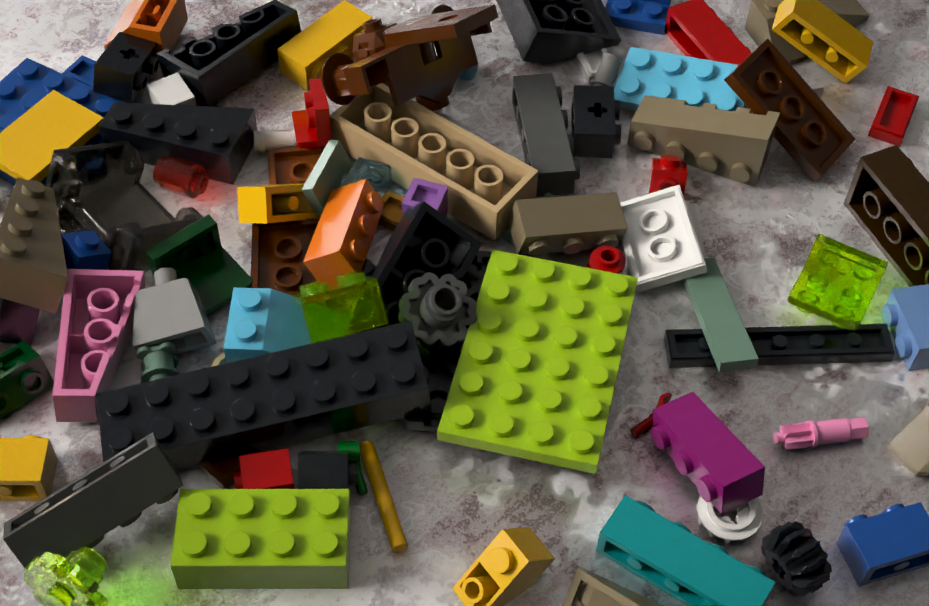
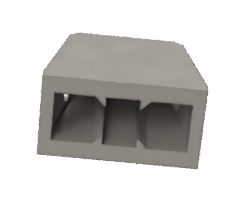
(171, 314)

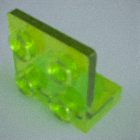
(342, 307)

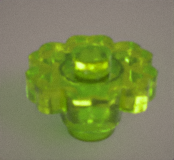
(67, 579)

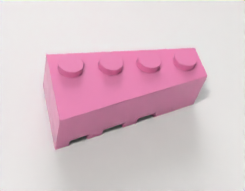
(92, 338)

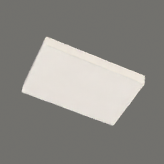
(661, 239)

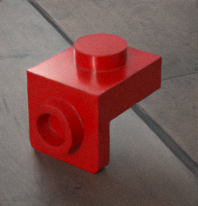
(668, 172)

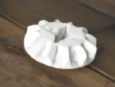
(746, 521)

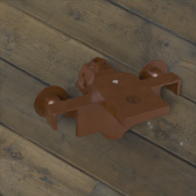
(406, 57)

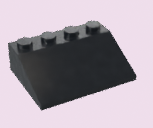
(558, 28)

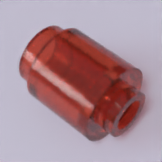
(180, 176)

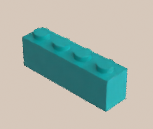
(679, 561)

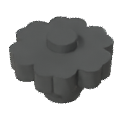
(438, 310)

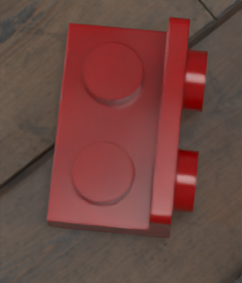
(313, 123)

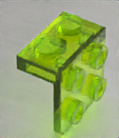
(837, 283)

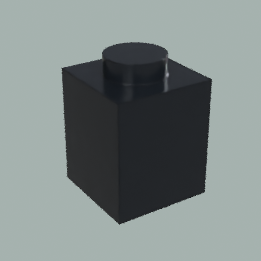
(326, 470)

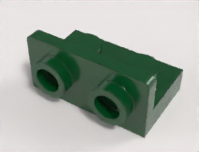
(21, 378)

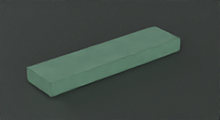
(720, 320)

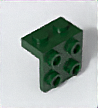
(200, 257)

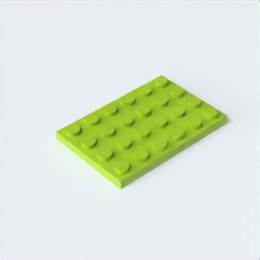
(540, 361)

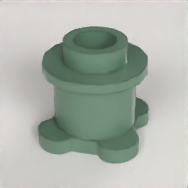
(158, 361)

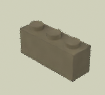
(566, 223)

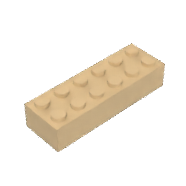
(428, 147)

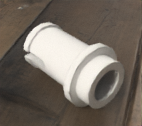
(273, 139)

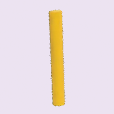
(383, 497)

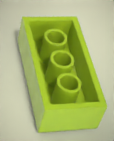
(262, 539)

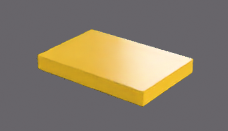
(45, 127)

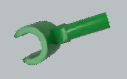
(354, 449)

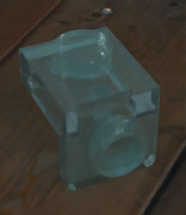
(376, 173)

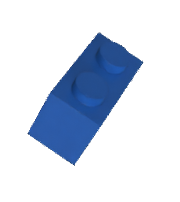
(886, 543)

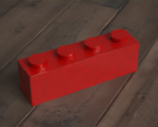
(703, 34)

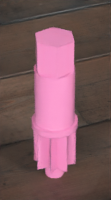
(820, 432)

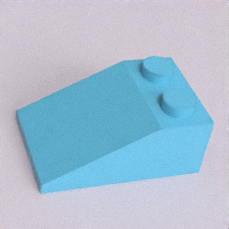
(262, 324)

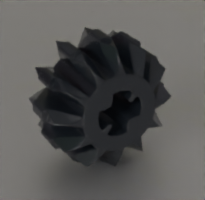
(796, 558)

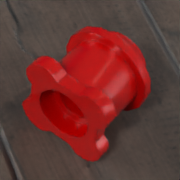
(607, 259)

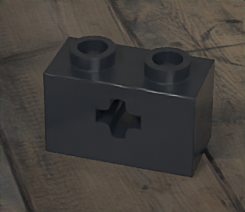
(125, 67)
(594, 121)

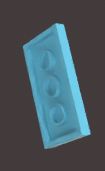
(674, 78)

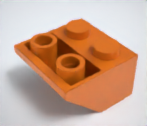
(153, 20)

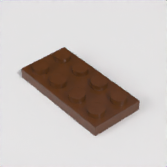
(805, 123)

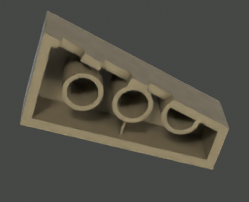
(705, 137)
(32, 248)

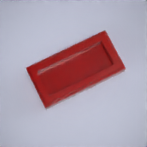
(893, 116)

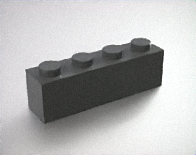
(544, 133)
(95, 503)

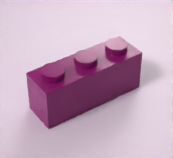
(707, 453)

